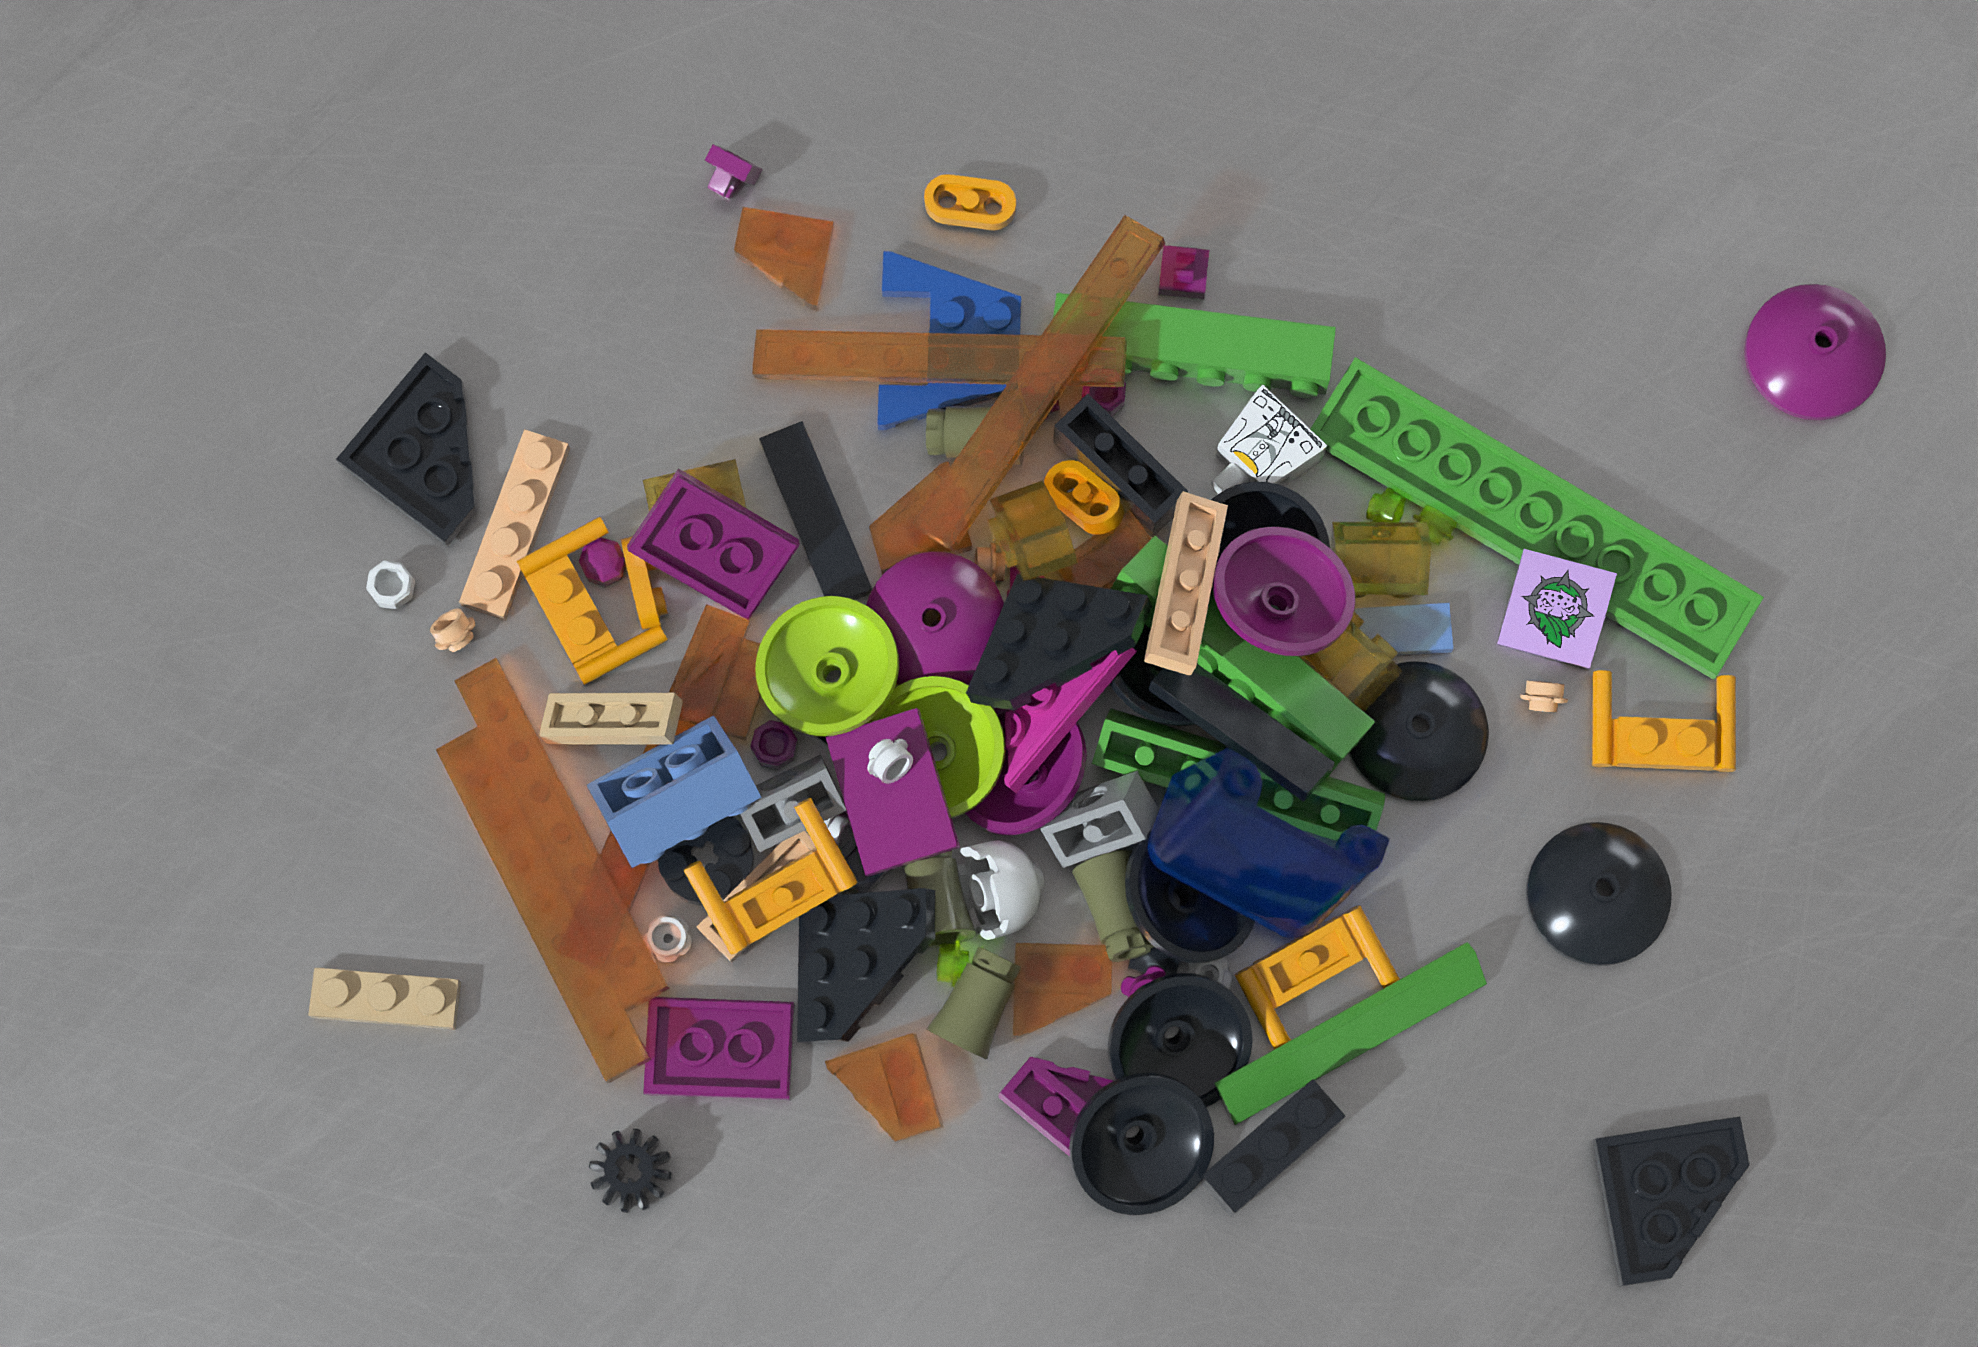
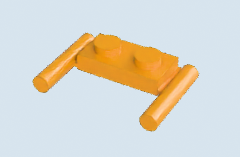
(573, 611)
(1664, 741)
(780, 894)
(1309, 962)

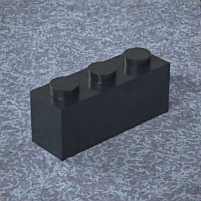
(1109, 451)
(1272, 1147)

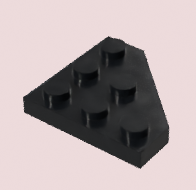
(420, 451)
(1052, 636)
(855, 957)
(1665, 1191)

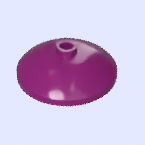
(1800, 374)
(1296, 576)
(962, 596)
(1037, 801)

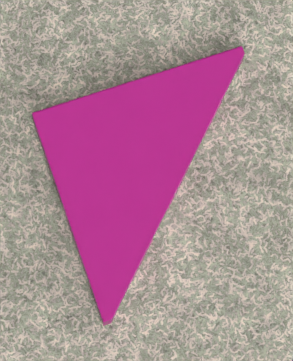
(1042, 724)

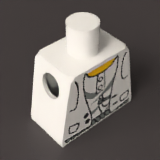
(1266, 445)

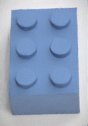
(674, 792)

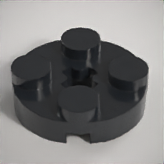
(733, 866)

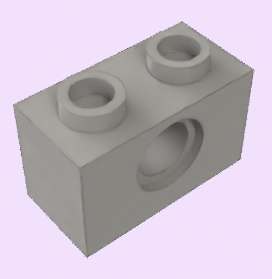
(774, 816)
(1102, 820)

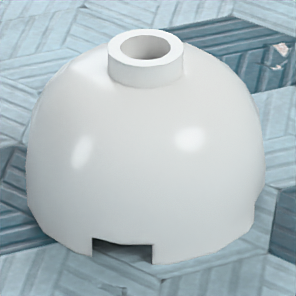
(1000, 887)

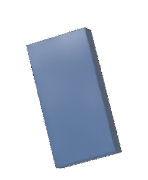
(1410, 627)

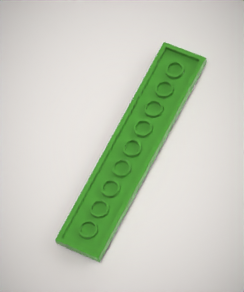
(1522, 506)

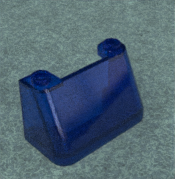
(1251, 859)

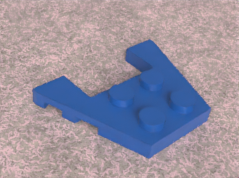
(955, 307)

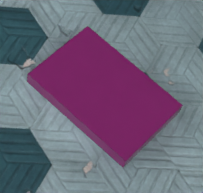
(713, 544)
(897, 819)
(719, 1048)

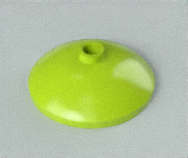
(811, 643)
(967, 730)

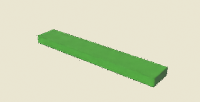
(1351, 1033)

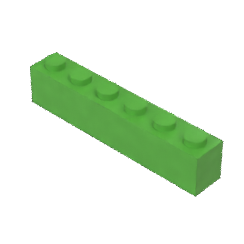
(1223, 348)
(1273, 682)
(1161, 751)

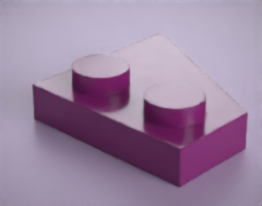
(1051, 1097)

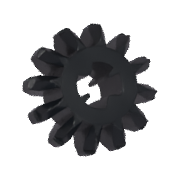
(647, 1167)

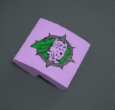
(1556, 608)

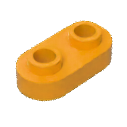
(971, 199)
(1088, 498)
(648, 600)

